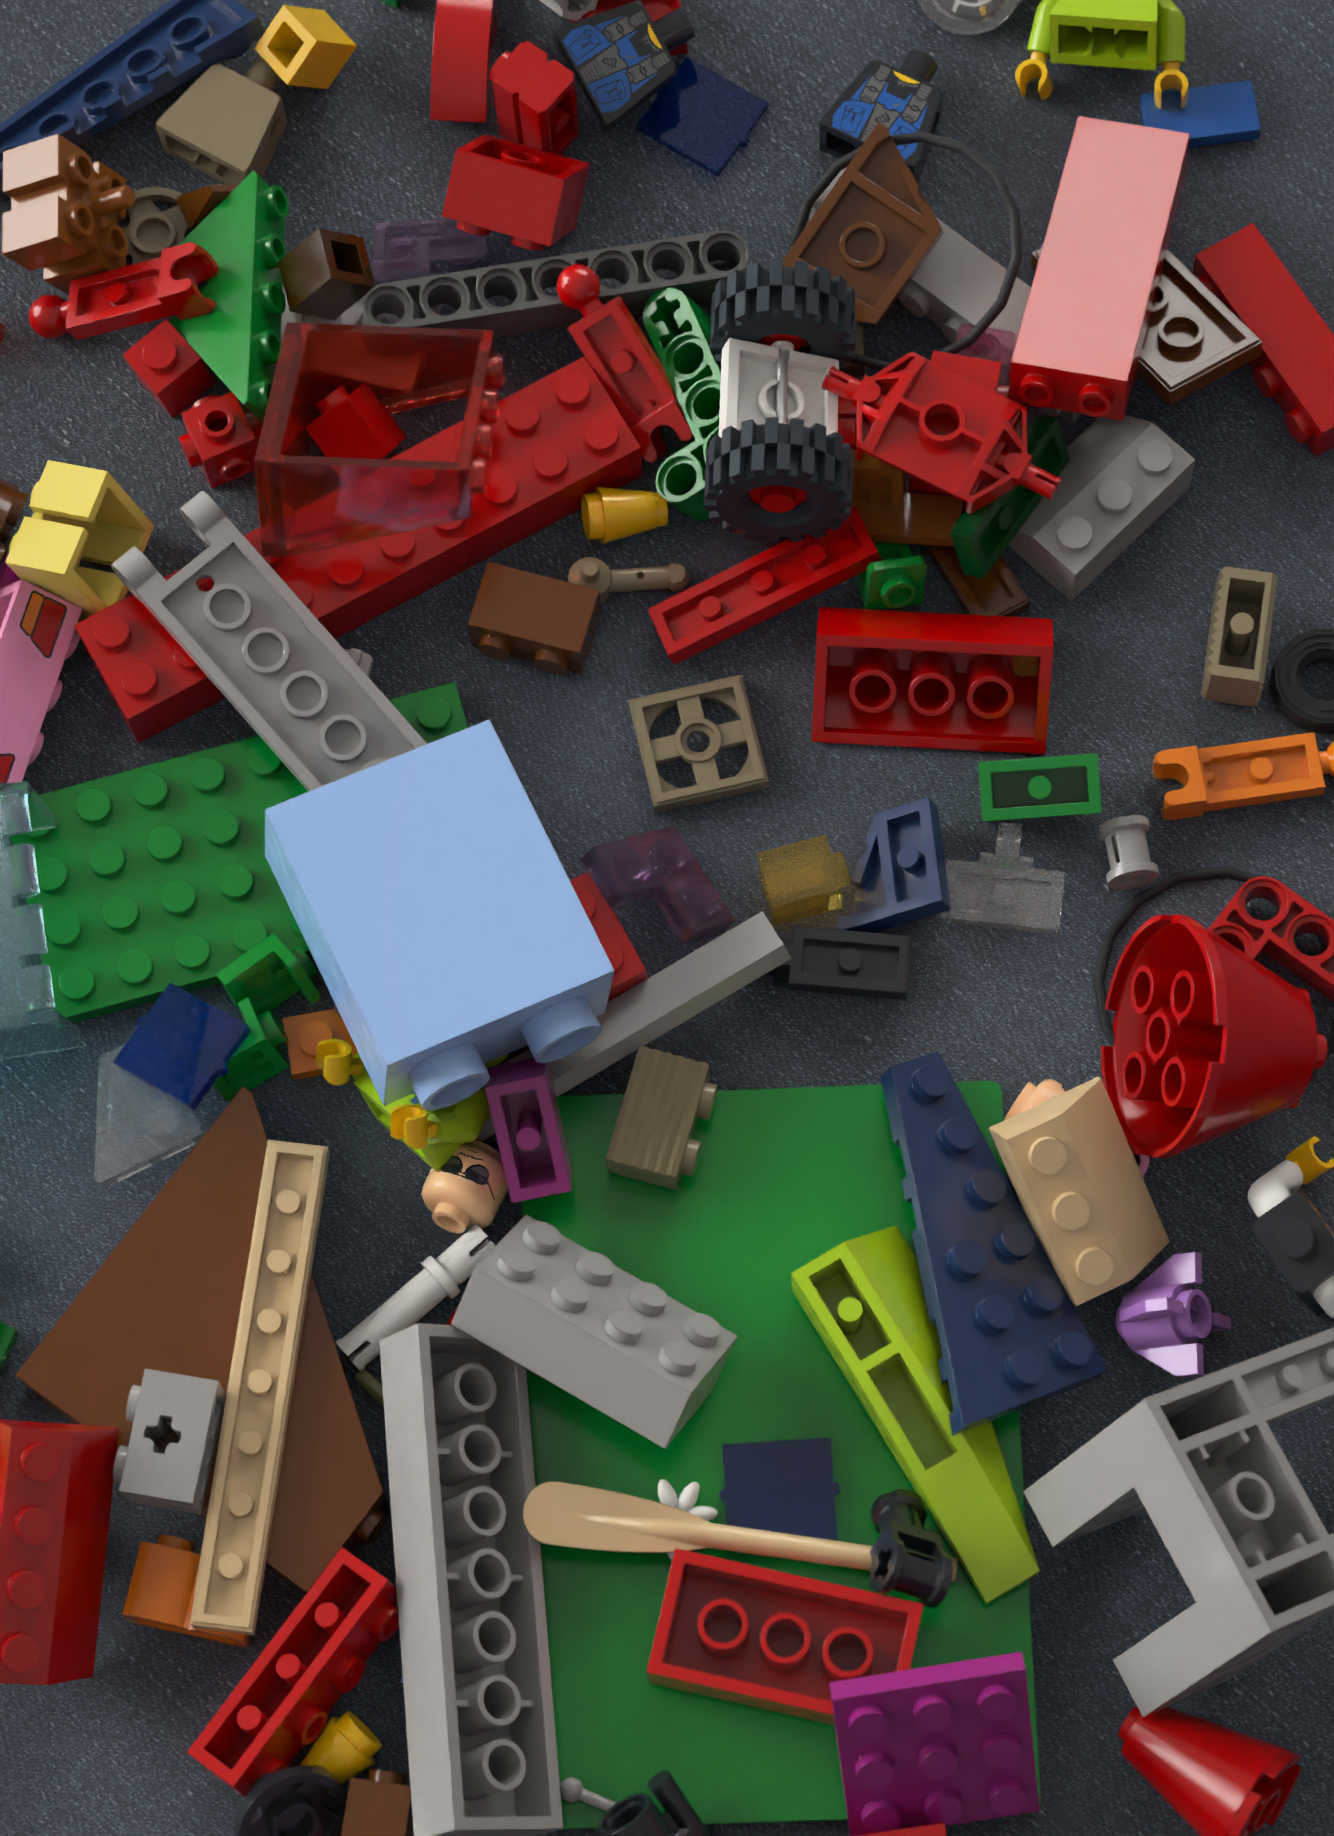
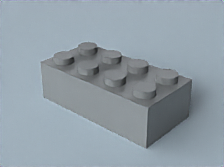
(594, 1330)

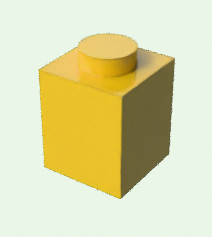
(305, 47)

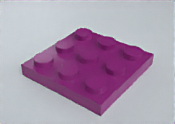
(936, 1745)

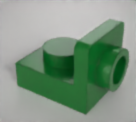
(259, 1054)

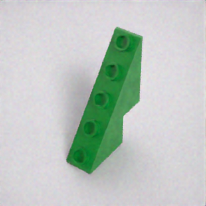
(244, 329)

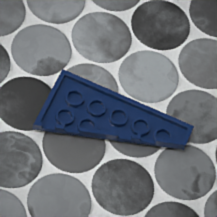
(983, 1272)

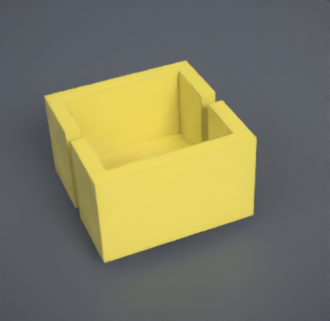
(77, 518)

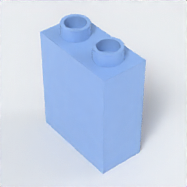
(440, 917)

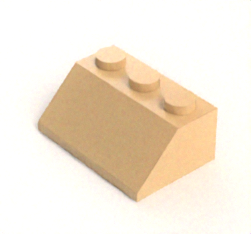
(1081, 1190)

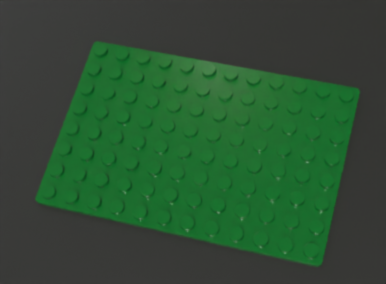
(770, 1192)

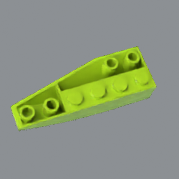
(878, 1330)

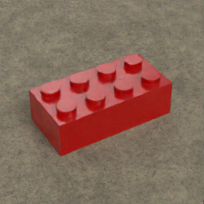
(774, 1635)

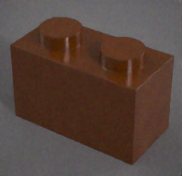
(534, 619)

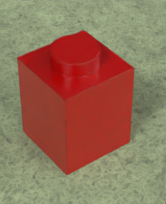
(169, 368)
(354, 425)

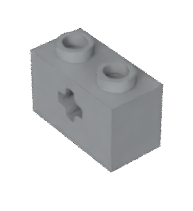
(180, 1475)

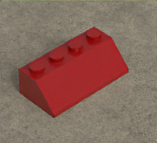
(932, 680)
(52, 1547)

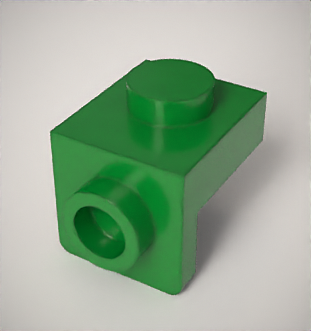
(895, 580)
(270, 975)

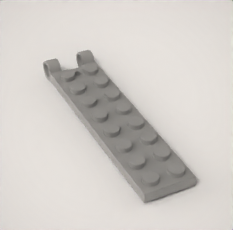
(269, 654)

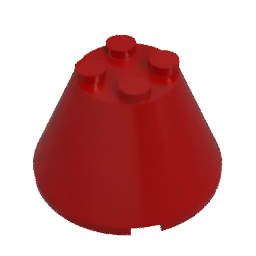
(1203, 1038)

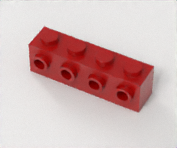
(300, 1674)

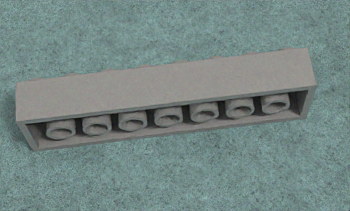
(468, 1588)

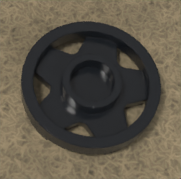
(294, 1807)

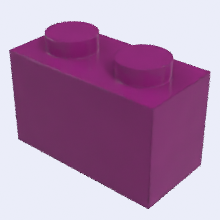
(529, 1129)

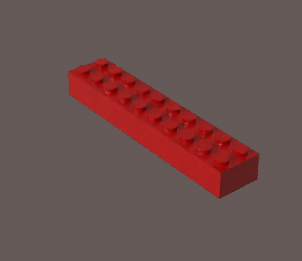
(546, 452)

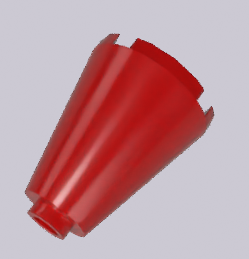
(1210, 1772)

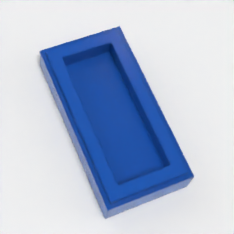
(1211, 114)

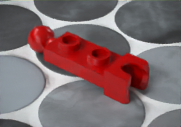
(129, 295)
(622, 361)

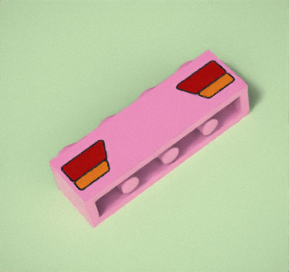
(34, 642)

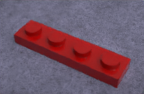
(762, 587)

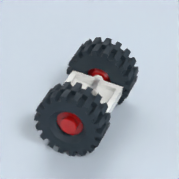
(778, 444)

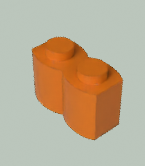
(165, 1589)

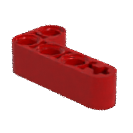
(1278, 934)

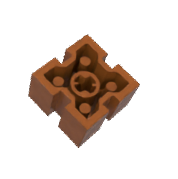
(63, 211)

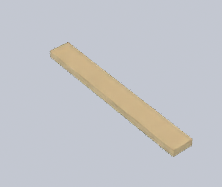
(260, 1388)

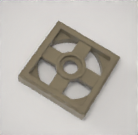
(727, 692)

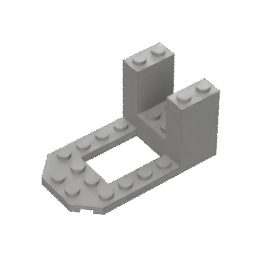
(1223, 1509)

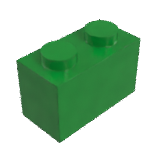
(1039, 787)

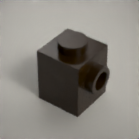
(326, 274)

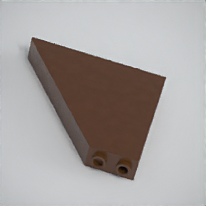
(174, 1307)

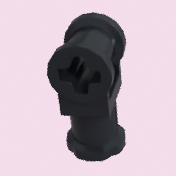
(906, 1554)

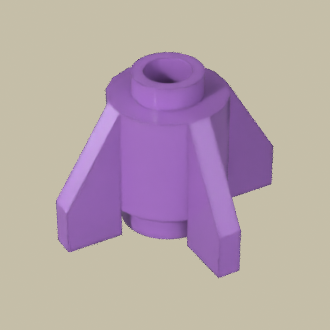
(1167, 1317)

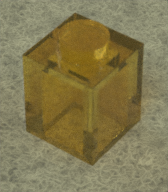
(802, 879)

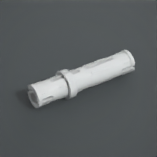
(417, 1296)

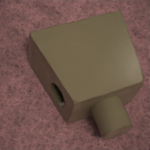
(226, 122)

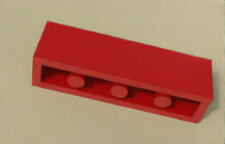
(1296, 342)

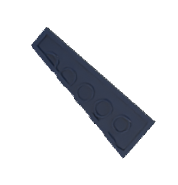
(134, 71)

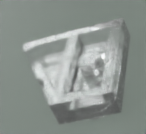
(136, 1124)

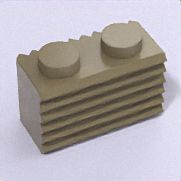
(1239, 636)
(660, 1118)

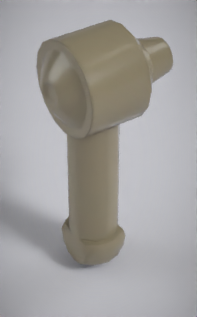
(596, 574)

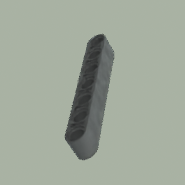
(525, 281)

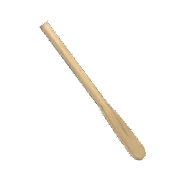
(620, 1522)

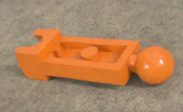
(1242, 774)

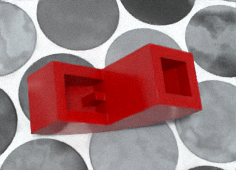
(462, 59)

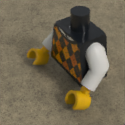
(1294, 1228)

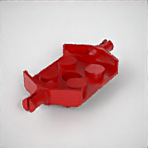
(973, 462)

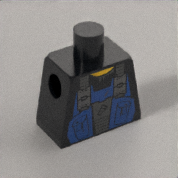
(622, 57)
(887, 95)

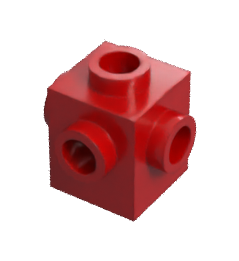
(220, 438)

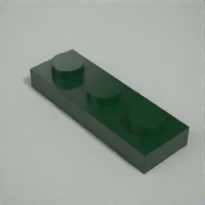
(987, 532)

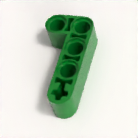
(697, 392)

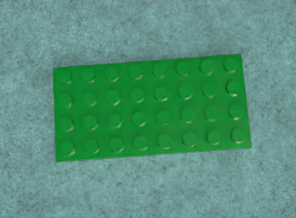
(169, 871)

